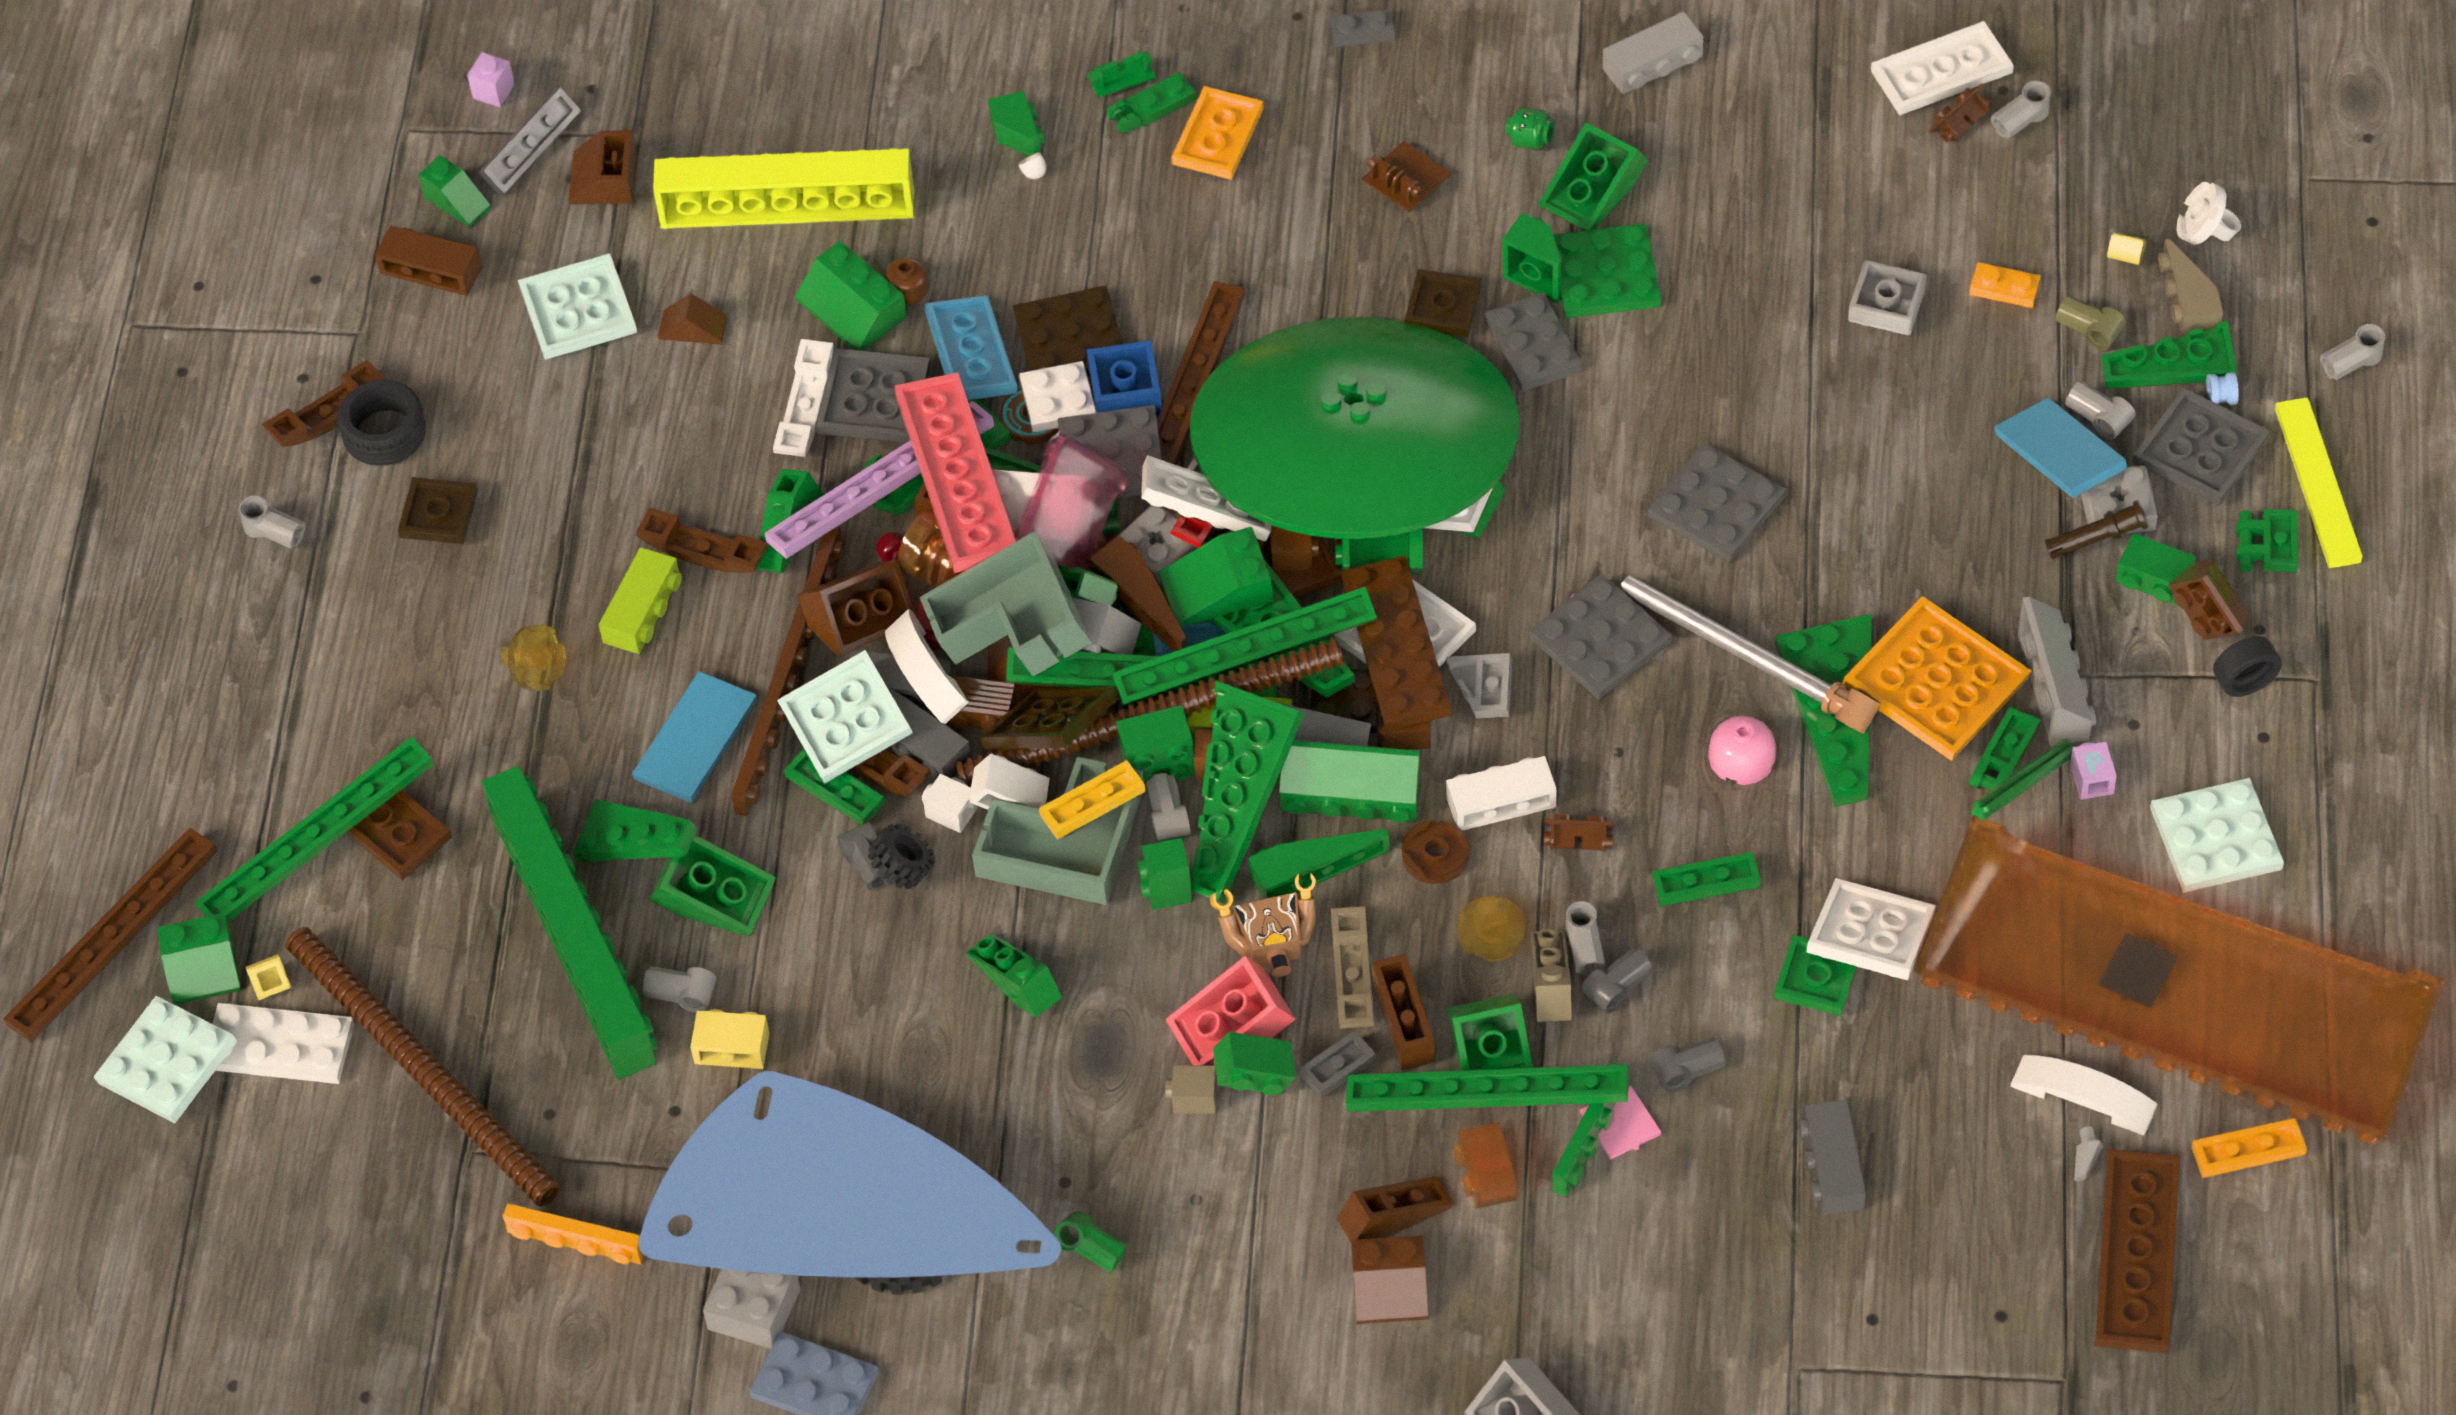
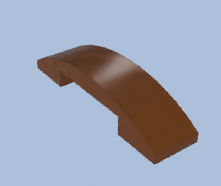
(321, 415)
(699, 546)
(892, 772)

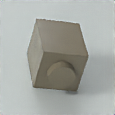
(1192, 1089)

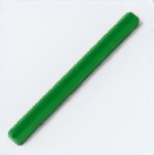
(2022, 780)

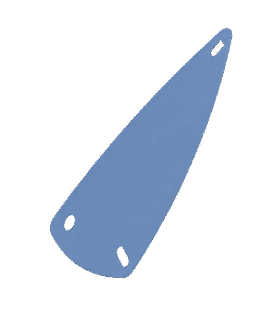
(833, 1194)

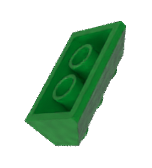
(851, 297)

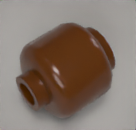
(909, 278)

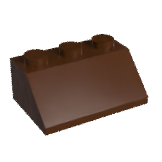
(856, 606)

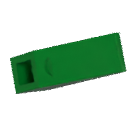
(787, 496)
(1016, 974)

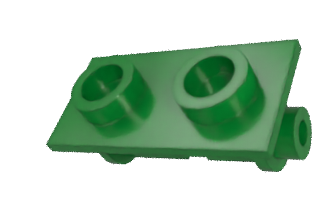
(1123, 75)

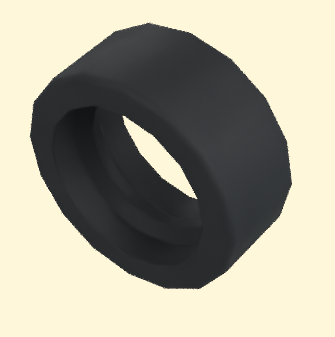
(2247, 666)

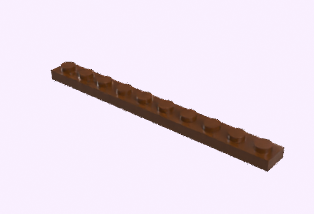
(784, 681)

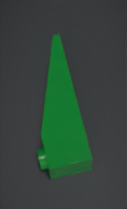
(1276, 868)

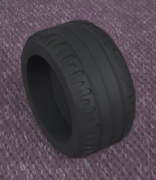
(374, 398)

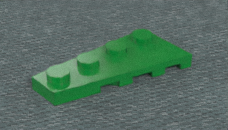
(2172, 360)
(631, 833)

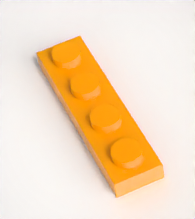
(567, 1232)

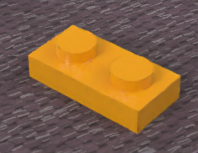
(2005, 285)

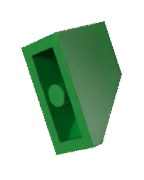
(453, 191)

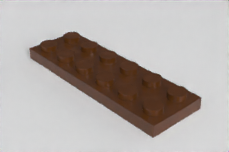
(1398, 646)
(2137, 1251)

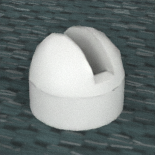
(1033, 166)

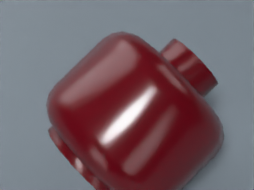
(889, 546)

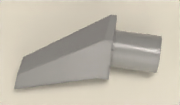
(2086, 1153)

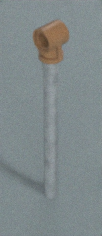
(1848, 706)

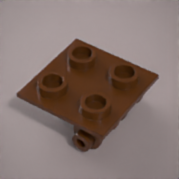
(1405, 176)

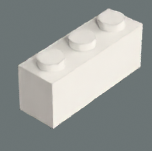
(1501, 793)

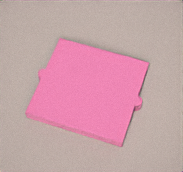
(1629, 1128)

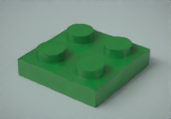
(1813, 980)

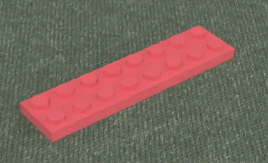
(955, 469)

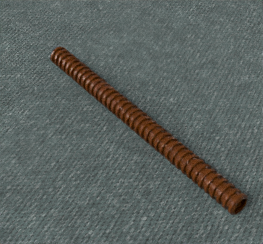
(1191, 699)
(423, 1067)

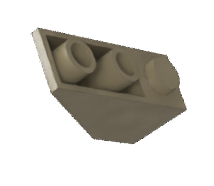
(2193, 293)
(1551, 975)

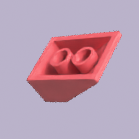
(1237, 1002)

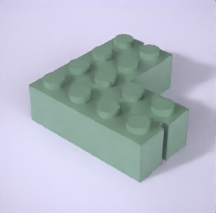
(1012, 595)
(1074, 866)

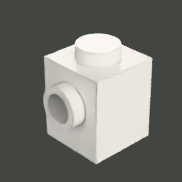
(948, 803)

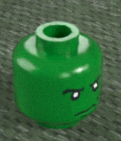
(1530, 128)

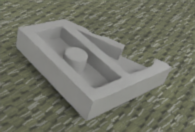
(1484, 682)

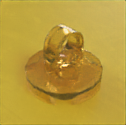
(534, 657)
(1491, 928)

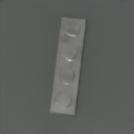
(529, 141)

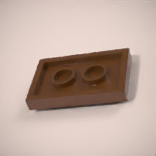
(400, 834)

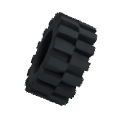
(901, 856)

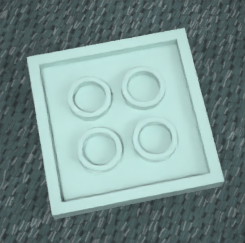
(577, 306)
(845, 716)
(2216, 835)
(165, 1059)

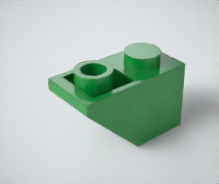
(1014, 123)

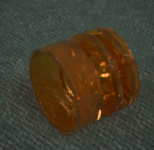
(925, 553)

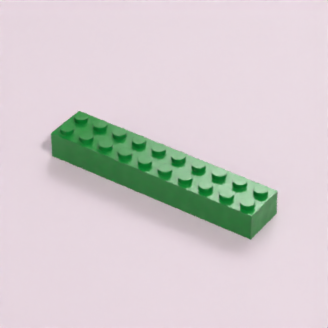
(571, 922)

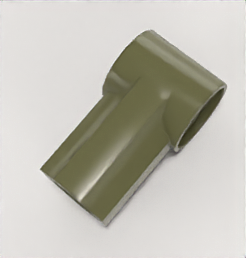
(2097, 325)

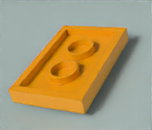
(1217, 132)

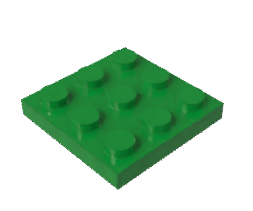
(1607, 271)

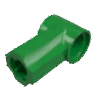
(1092, 1241)

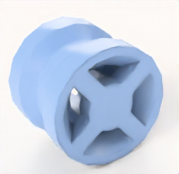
(2222, 388)

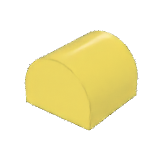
(2126, 248)
(268, 977)

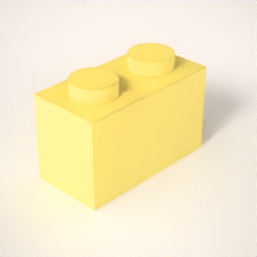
(730, 1039)

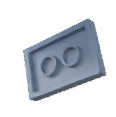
(812, 1379)

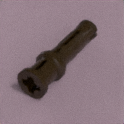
(2112, 525)

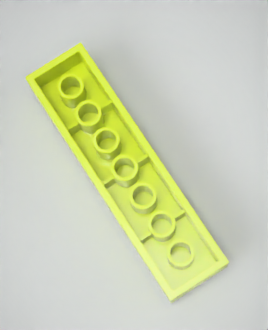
(784, 188)

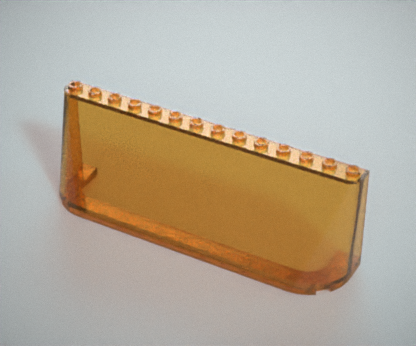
(2235, 1011)

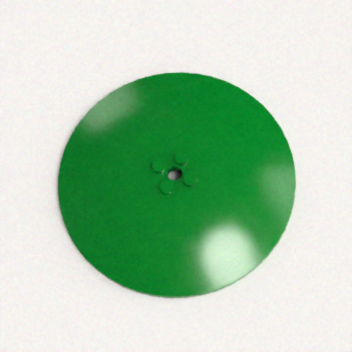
(1413, 450)

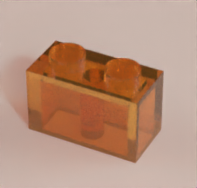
(1486, 1166)

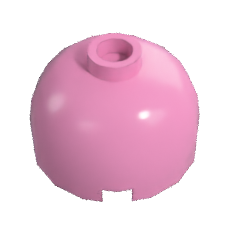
(1742, 750)

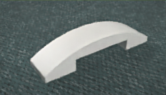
(804, 404)
(923, 669)
(2087, 1088)

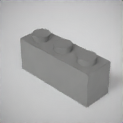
(1653, 53)

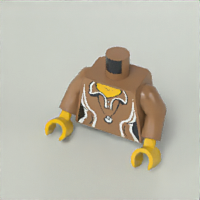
(1269, 928)

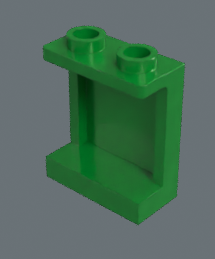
(1365, 551)

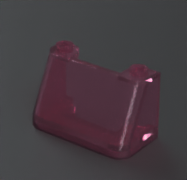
(1072, 500)

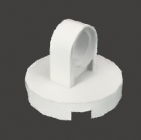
(2207, 216)

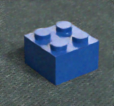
(1124, 377)

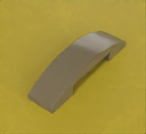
(1352, 967)

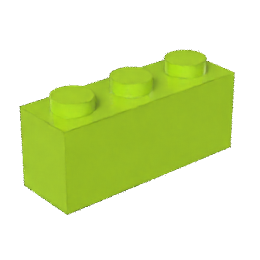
(640, 601)

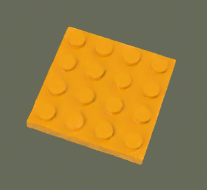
(1937, 678)

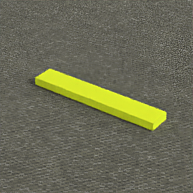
(2318, 483)

